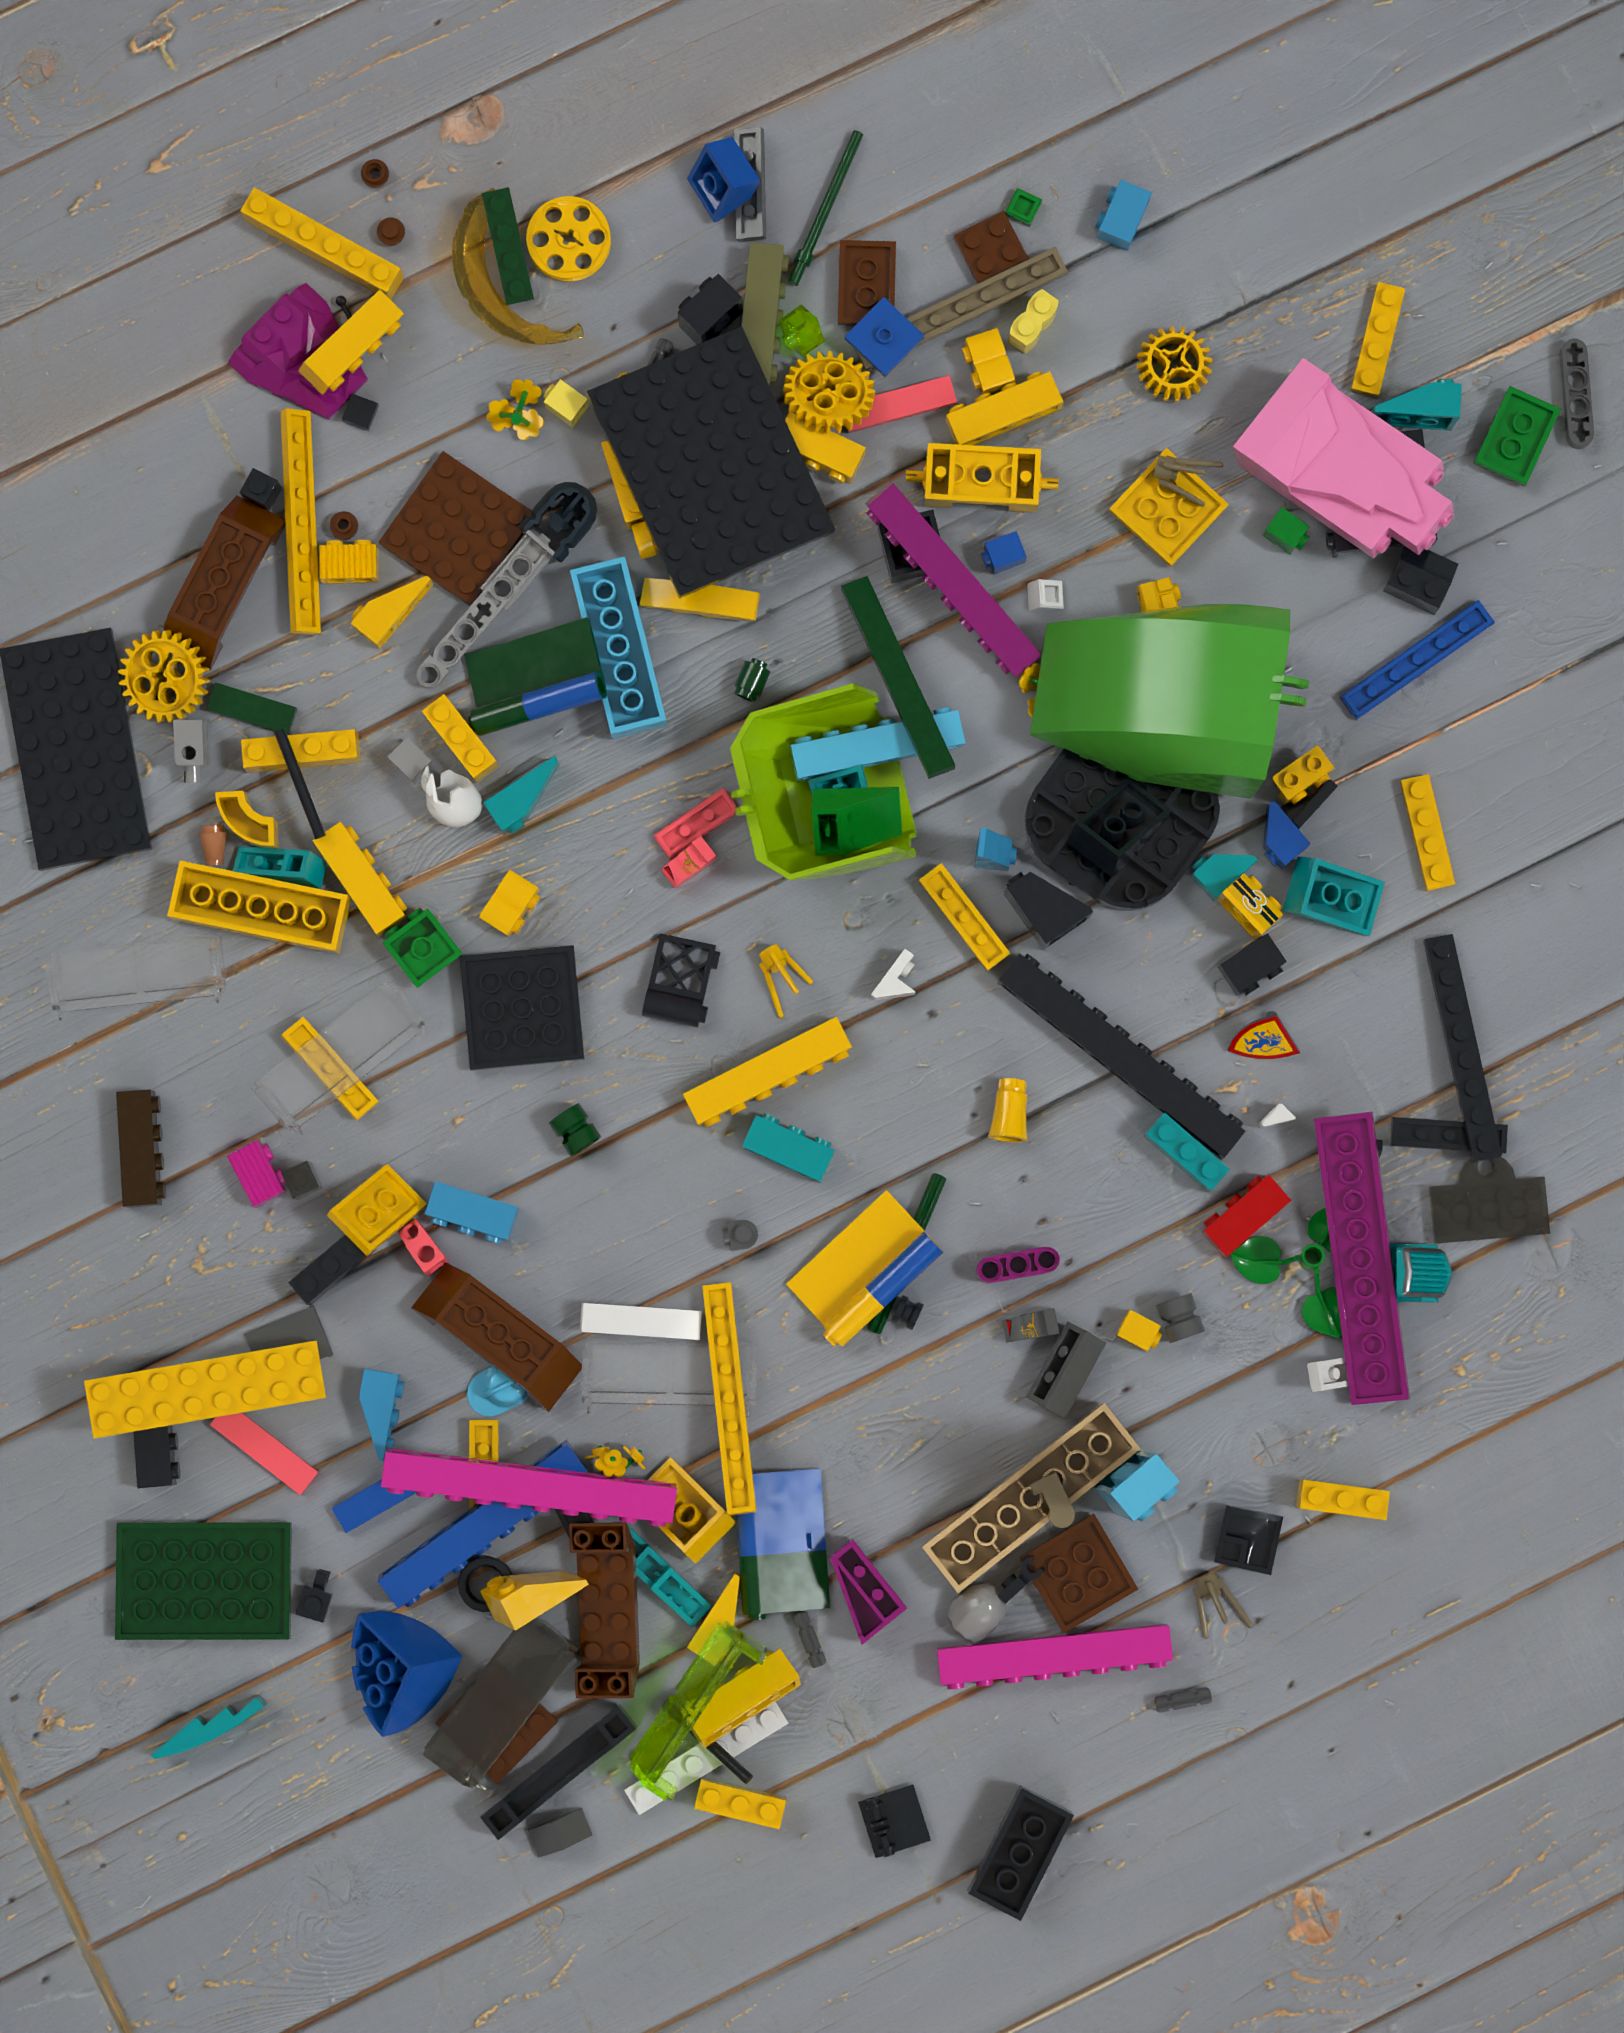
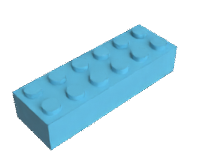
(609, 601)

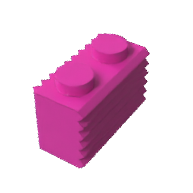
(257, 1173)

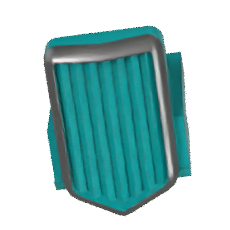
(1420, 1272)

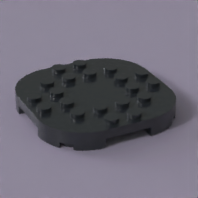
(1075, 787)

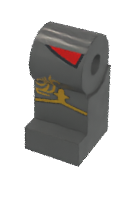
(1031, 1325)

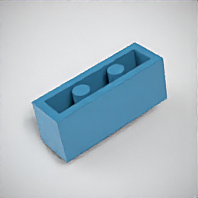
(471, 1212)

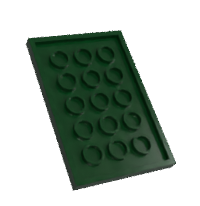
(203, 1581)

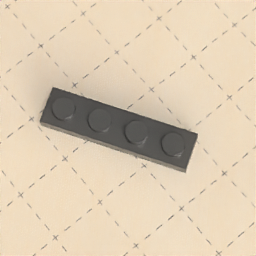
(752, 214)

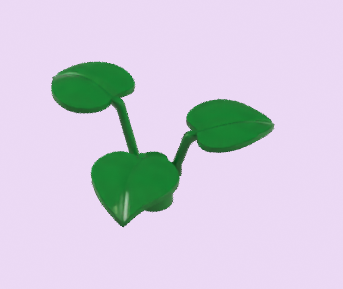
(1259, 1263)

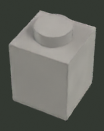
(409, 759)

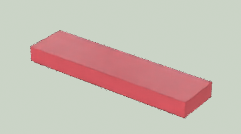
(909, 402)
(266, 1450)

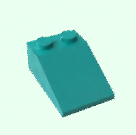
(1427, 407)
(1333, 895)

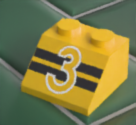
(1250, 905)

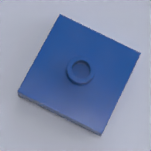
(884, 337)

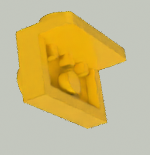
(1302, 774)

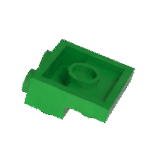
(421, 946)

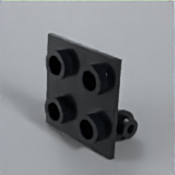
(894, 1821)

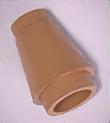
(213, 843)

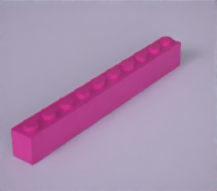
(528, 1485)

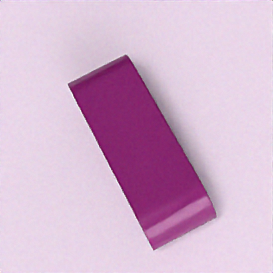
(1029, 1256)

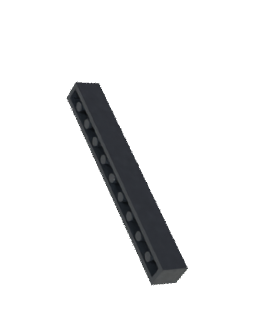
(1121, 1056)

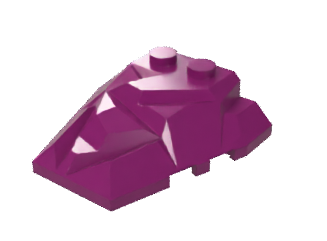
(283, 342)

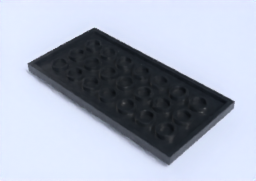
(75, 749)

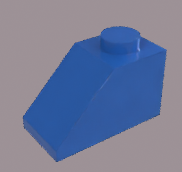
(1281, 837)

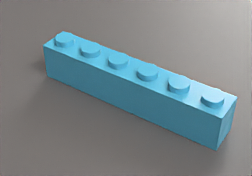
(867, 746)

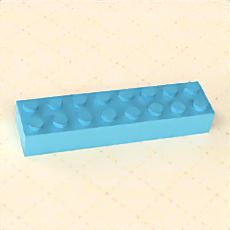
(1137, 1486)

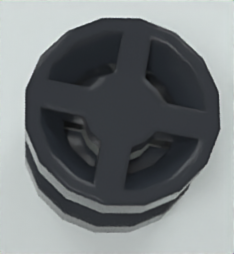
(907, 1312)

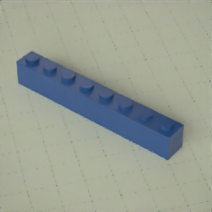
(463, 1538)

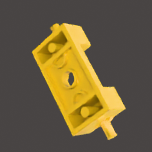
(951, 476)

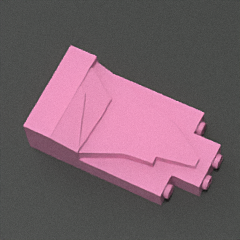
(1345, 465)

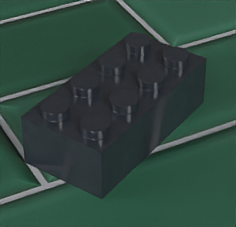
(1020, 1852)

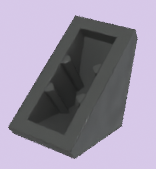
(560, 1833)

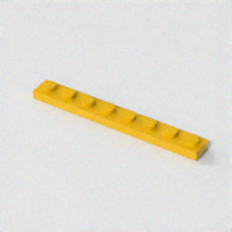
(300, 521)
(729, 1399)

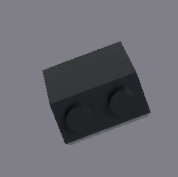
(1045, 908)

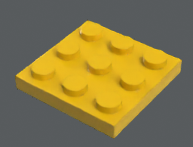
(1165, 518)

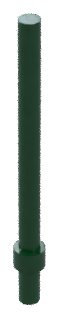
(804, 256)

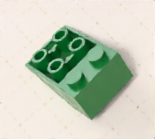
(854, 818)

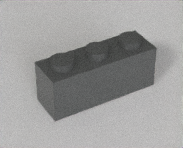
(1066, 1370)

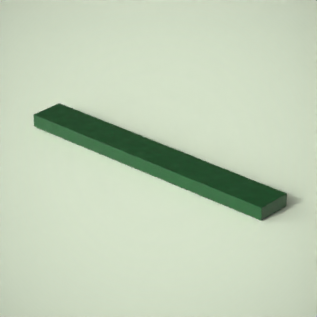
(898, 677)

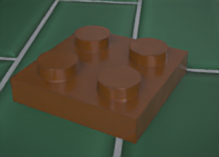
(990, 247)

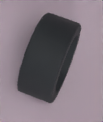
(469, 1569)

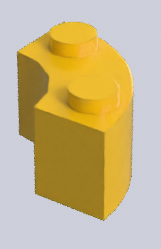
(245, 822)

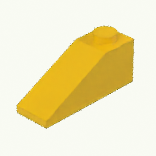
(386, 613)
(722, 1611)

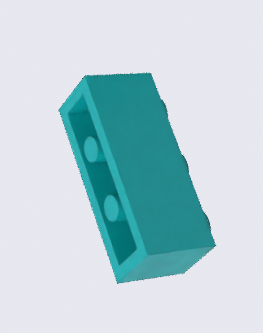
(789, 1147)
(1186, 1152)

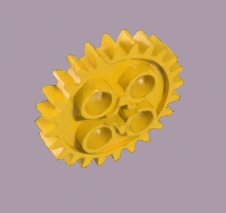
(829, 392)
(186, 686)

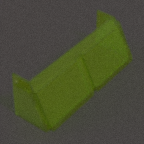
(686, 1706)

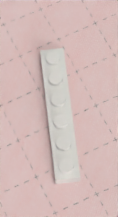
(699, 1761)

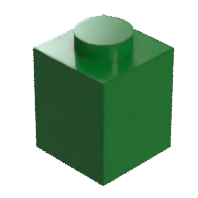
(1287, 531)

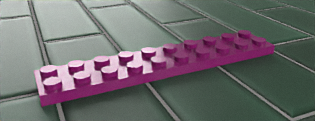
(1362, 1258)

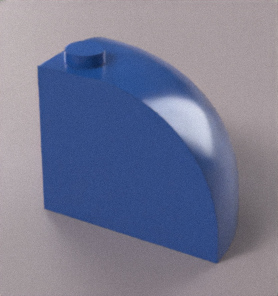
(400, 1668)

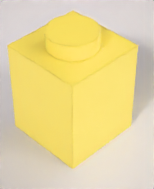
(565, 402)

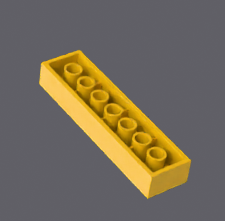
(204, 1389)

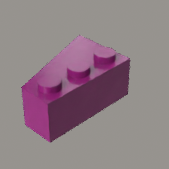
(865, 1590)

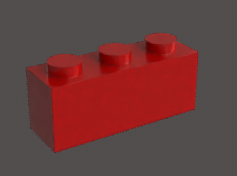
(1245, 1214)

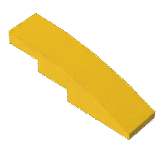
(707, 602)

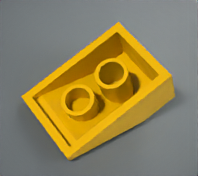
(697, 1517)
(523, 1597)

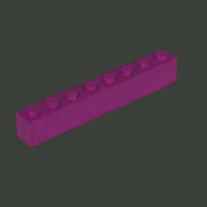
(952, 578)

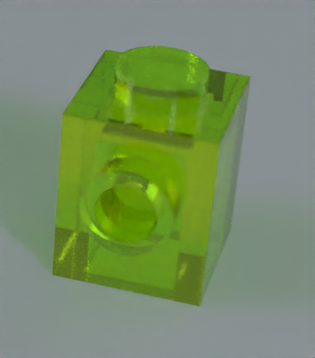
(801, 331)

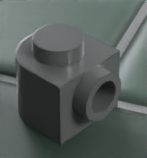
(740, 1235)

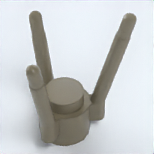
(1168, 468)
(1209, 1587)

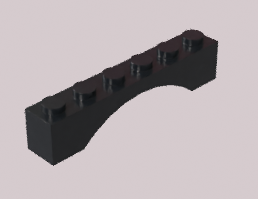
(558, 1771)

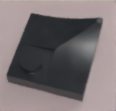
(1248, 1539)

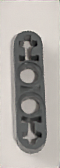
(1580, 393)

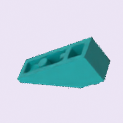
(519, 799)
(284, 865)

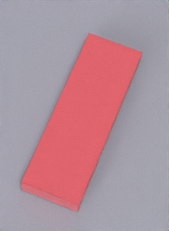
(696, 823)

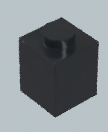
(261, 489)

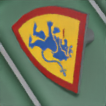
(1264, 1039)

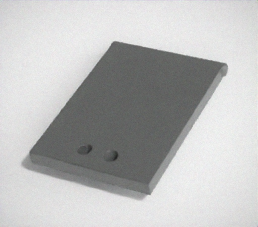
(291, 1330)

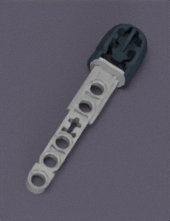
(530, 548)

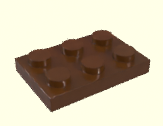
(864, 278)

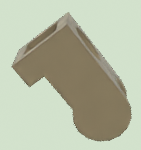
(1060, 1509)

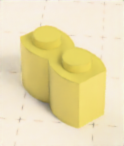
(1028, 325)

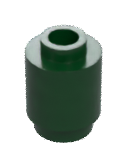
(751, 679)

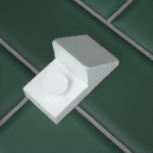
(891, 985)
(1328, 1374)

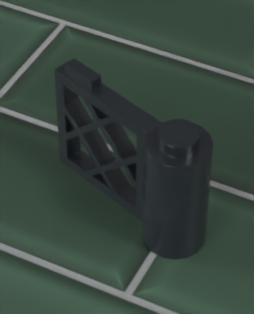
(675, 1003)

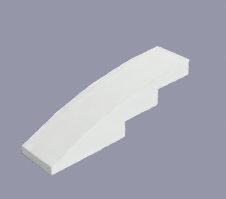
(640, 1321)

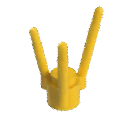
(775, 960)

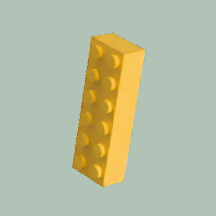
(259, 907)

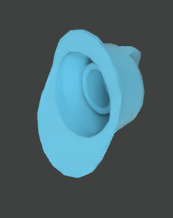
(494, 1393)

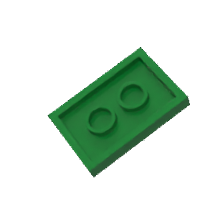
(1517, 436)

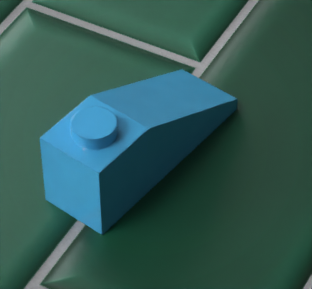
(994, 851)

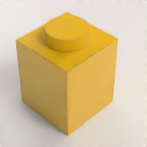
(1139, 1331)

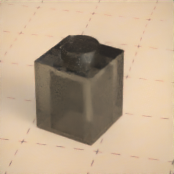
(302, 1180)

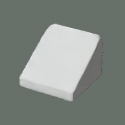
(1045, 595)
(1277, 1115)

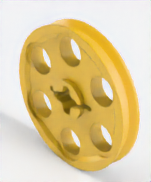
(568, 224)

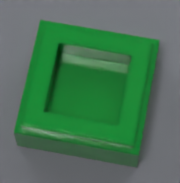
(1023, 207)

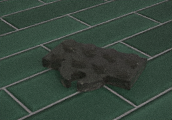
(1488, 1205)

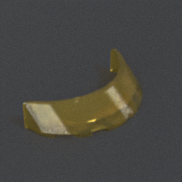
(479, 291)

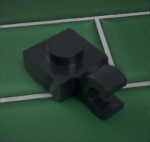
(1014, 1584)
(315, 1601)

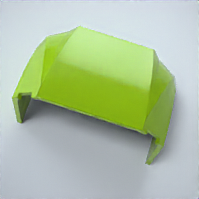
(781, 807)

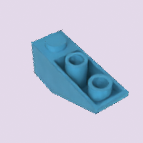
(378, 1400)

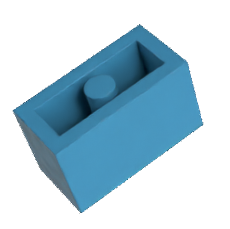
(1123, 215)

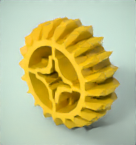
(1165, 357)

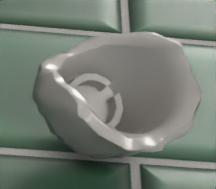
(977, 1612)

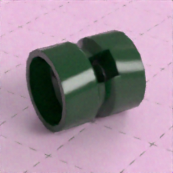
(574, 1129)

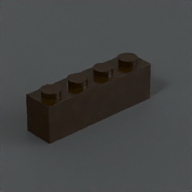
(139, 1148)

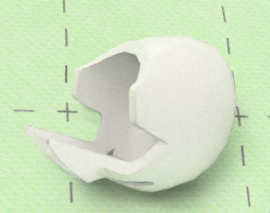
(454, 801)

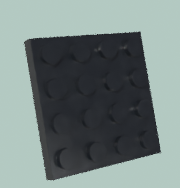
(522, 1008)

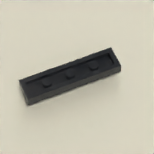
(1436, 1134)

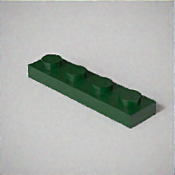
(507, 246)

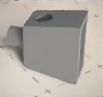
(196, 735)

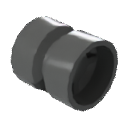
(1180, 1318)

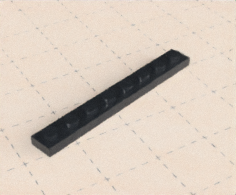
(1462, 1048)

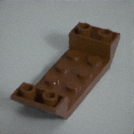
(222, 575)
(499, 1335)
(606, 1610)

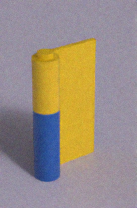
(864, 1268)

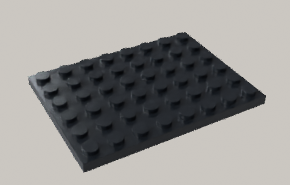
(710, 462)

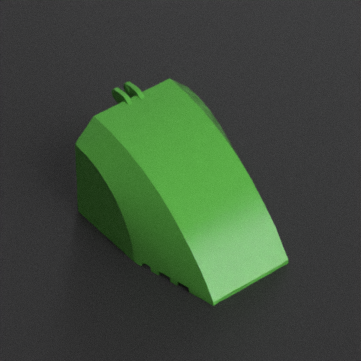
(1169, 693)

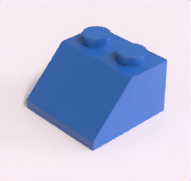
(722, 178)

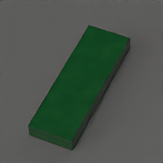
(251, 708)

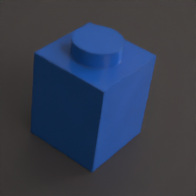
(1003, 553)

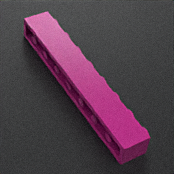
(1055, 1654)

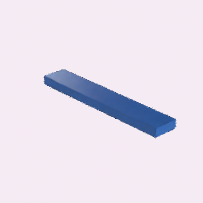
(1417, 660)

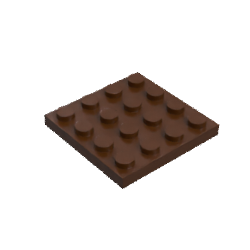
(456, 528)

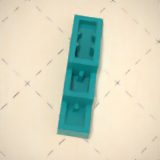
(668, 1582)
(200, 1731)

